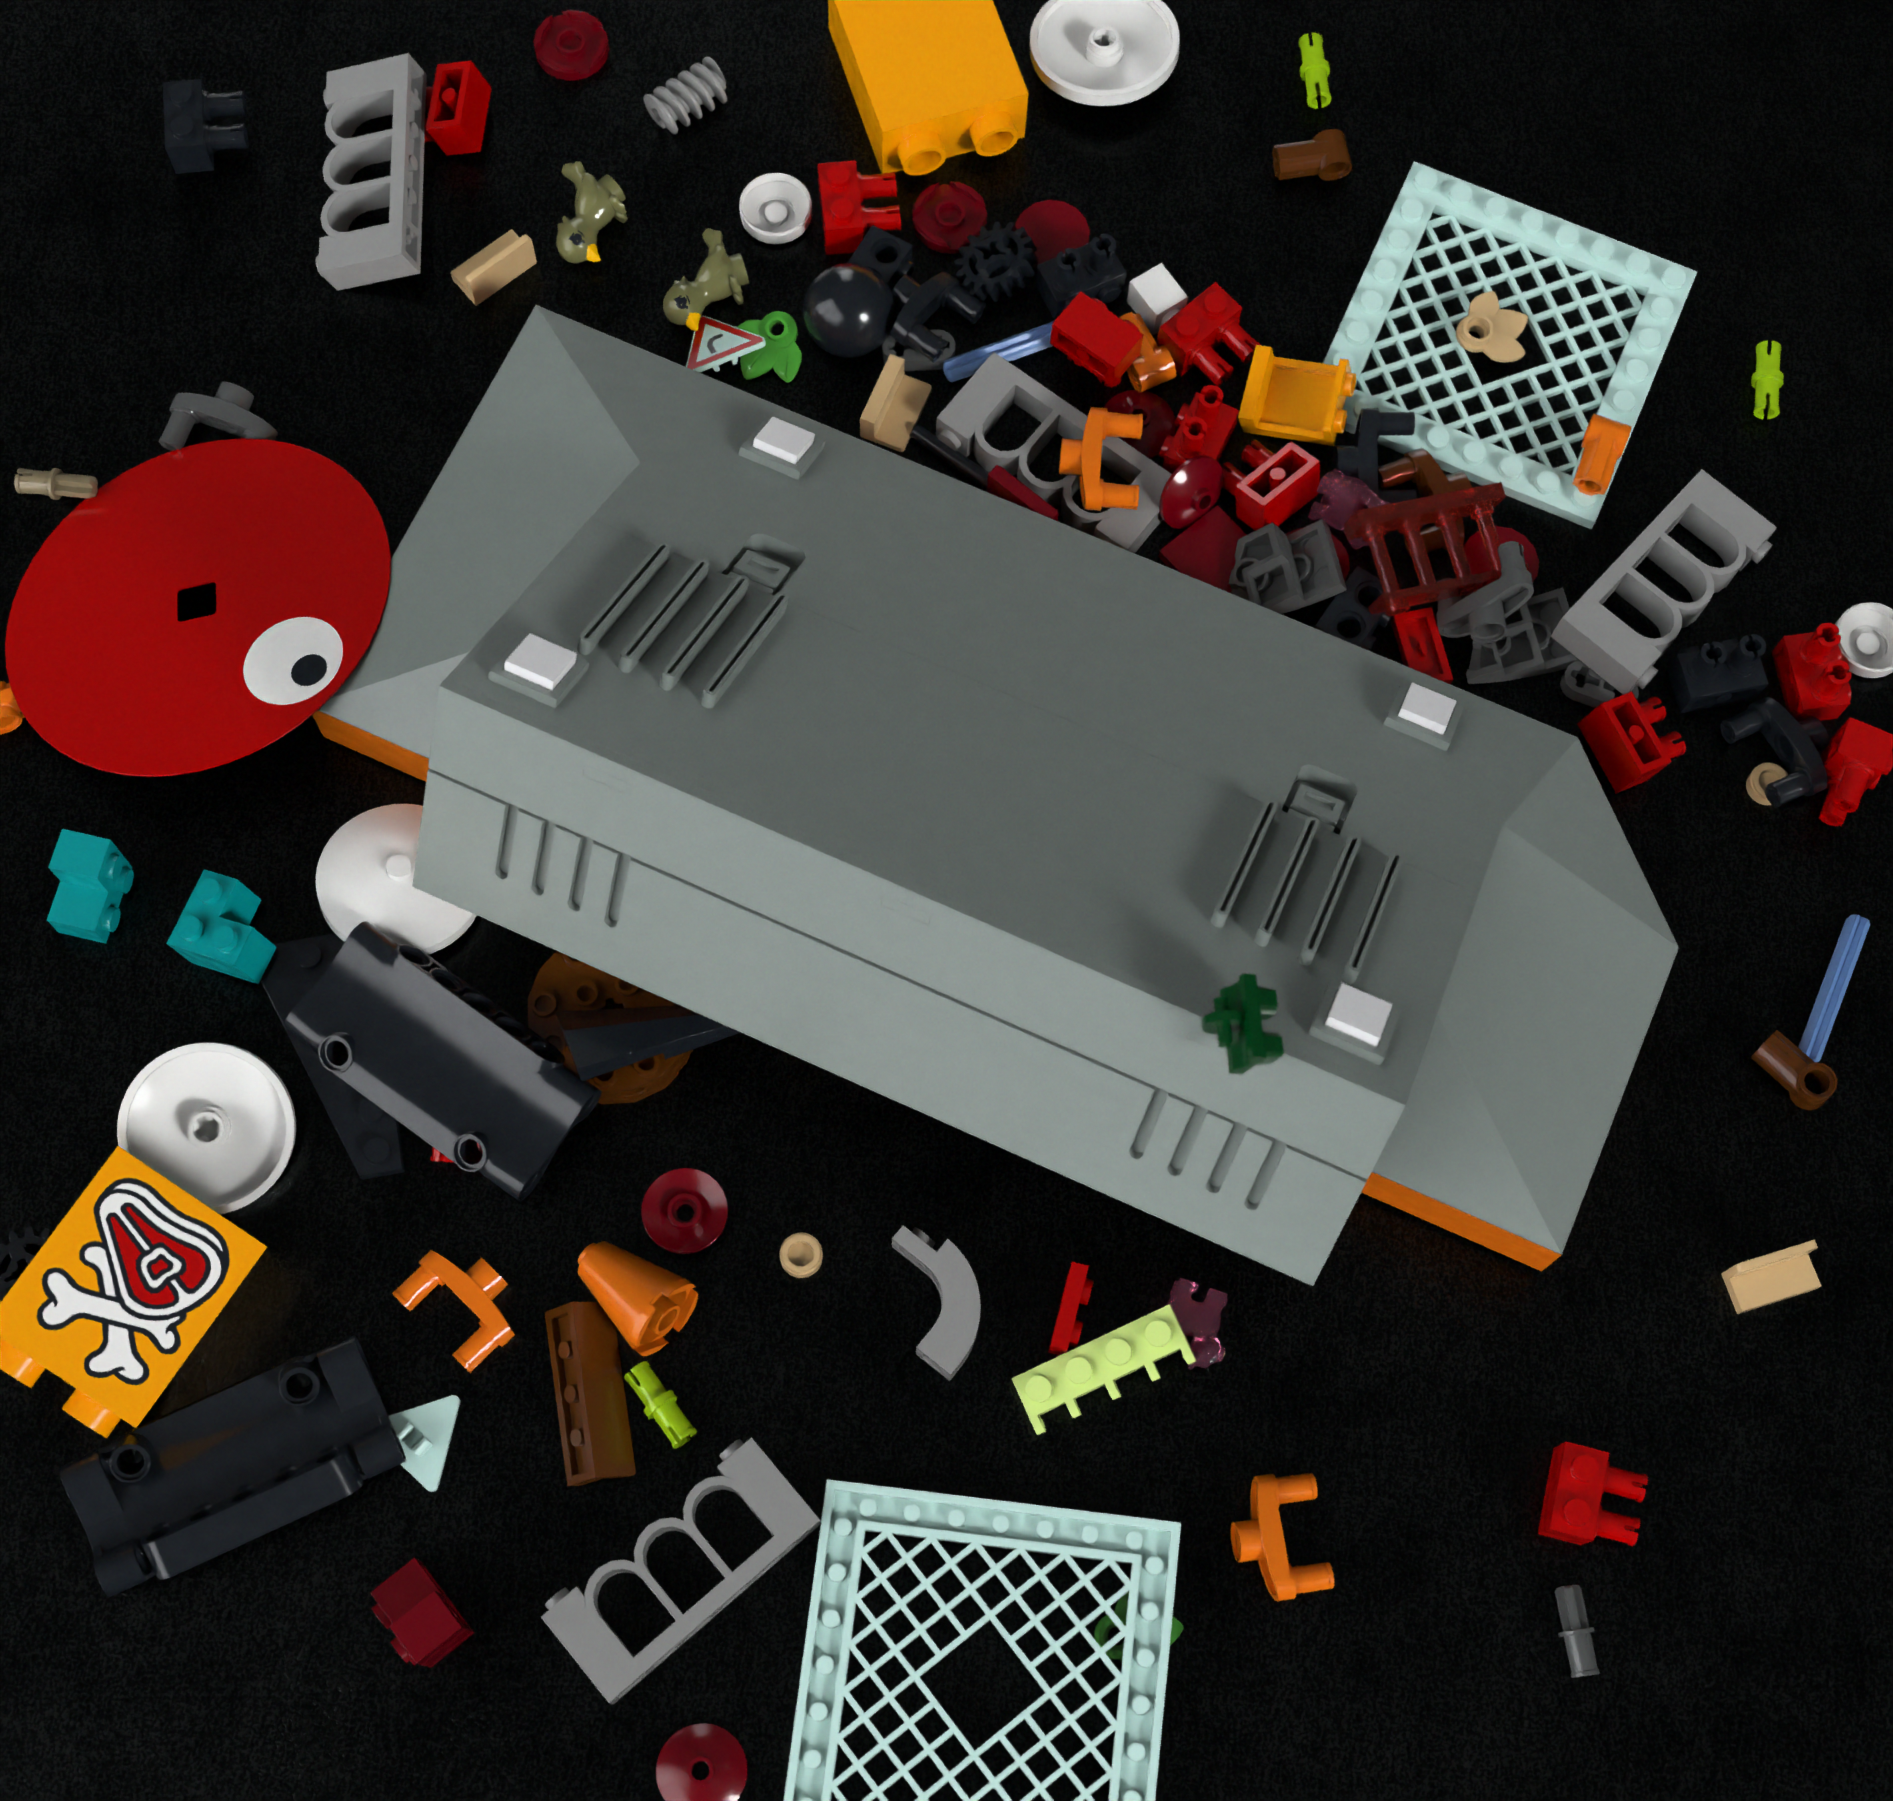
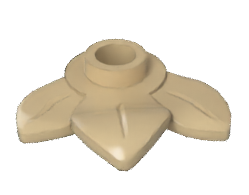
(1496, 329)

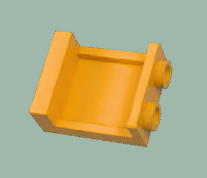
(1296, 398)

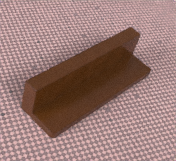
(589, 1393)

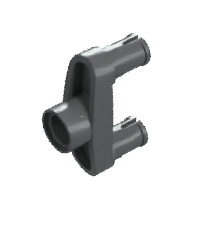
(225, 412)
(1485, 610)

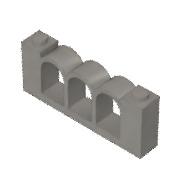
(353, 97)
(991, 394)
(1610, 644)
(592, 1641)

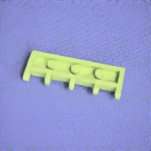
(1100, 1364)

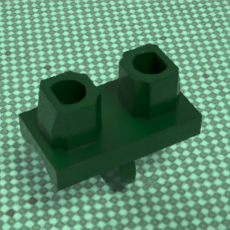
(1239, 1024)

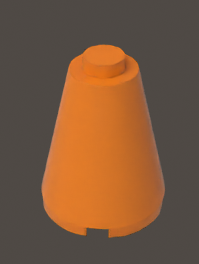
(637, 1295)

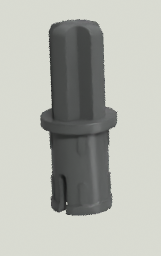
(1576, 1631)

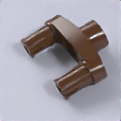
(1430, 481)

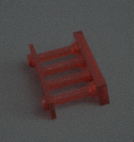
(1408, 519)

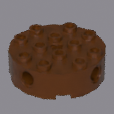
(576, 986)

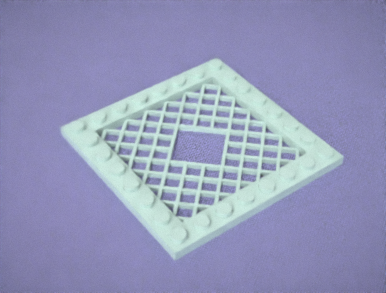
(1527, 230)
(861, 1508)

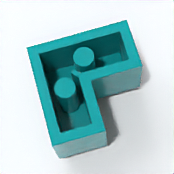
(90, 886)
(217, 929)

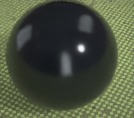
(849, 310)

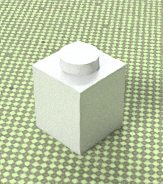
(1156, 297)

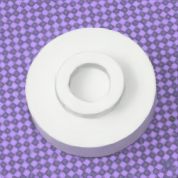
(775, 208)
(1867, 639)

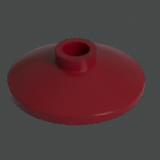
(1157, 415)
(1191, 491)
(678, 1190)
(706, 1744)

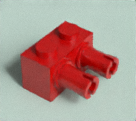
(457, 108)
(841, 197)
(1201, 328)
(1096, 339)
(1202, 430)
(1276, 487)
(1813, 674)
(1626, 741)
(1853, 764)
(1574, 1496)

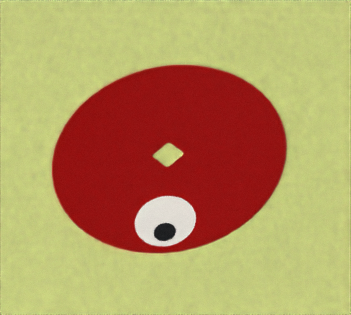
(296, 607)

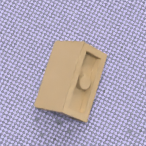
(495, 266)
(894, 406)
(1772, 1277)

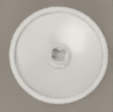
(1104, 49)
(370, 876)
(210, 1123)

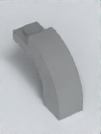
(956, 1328)

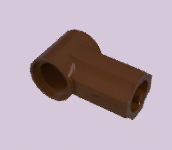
(1322, 155)
(1791, 1067)

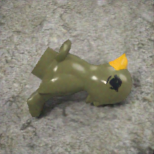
(594, 207)
(715, 280)

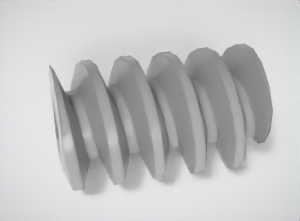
(687, 95)

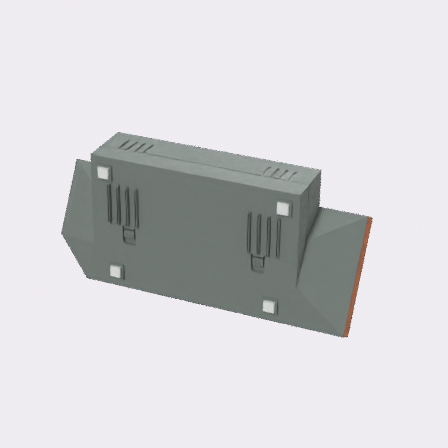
(1003, 815)

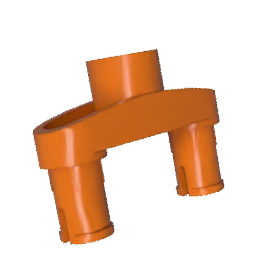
(1084, 459)
(475, 1289)
(1264, 1538)

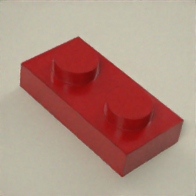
(1421, 643)
(1076, 1292)

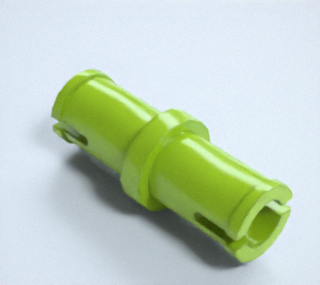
(1314, 70)
(1767, 380)
(660, 1404)

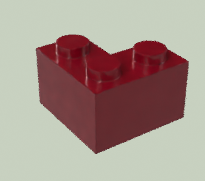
(419, 1615)

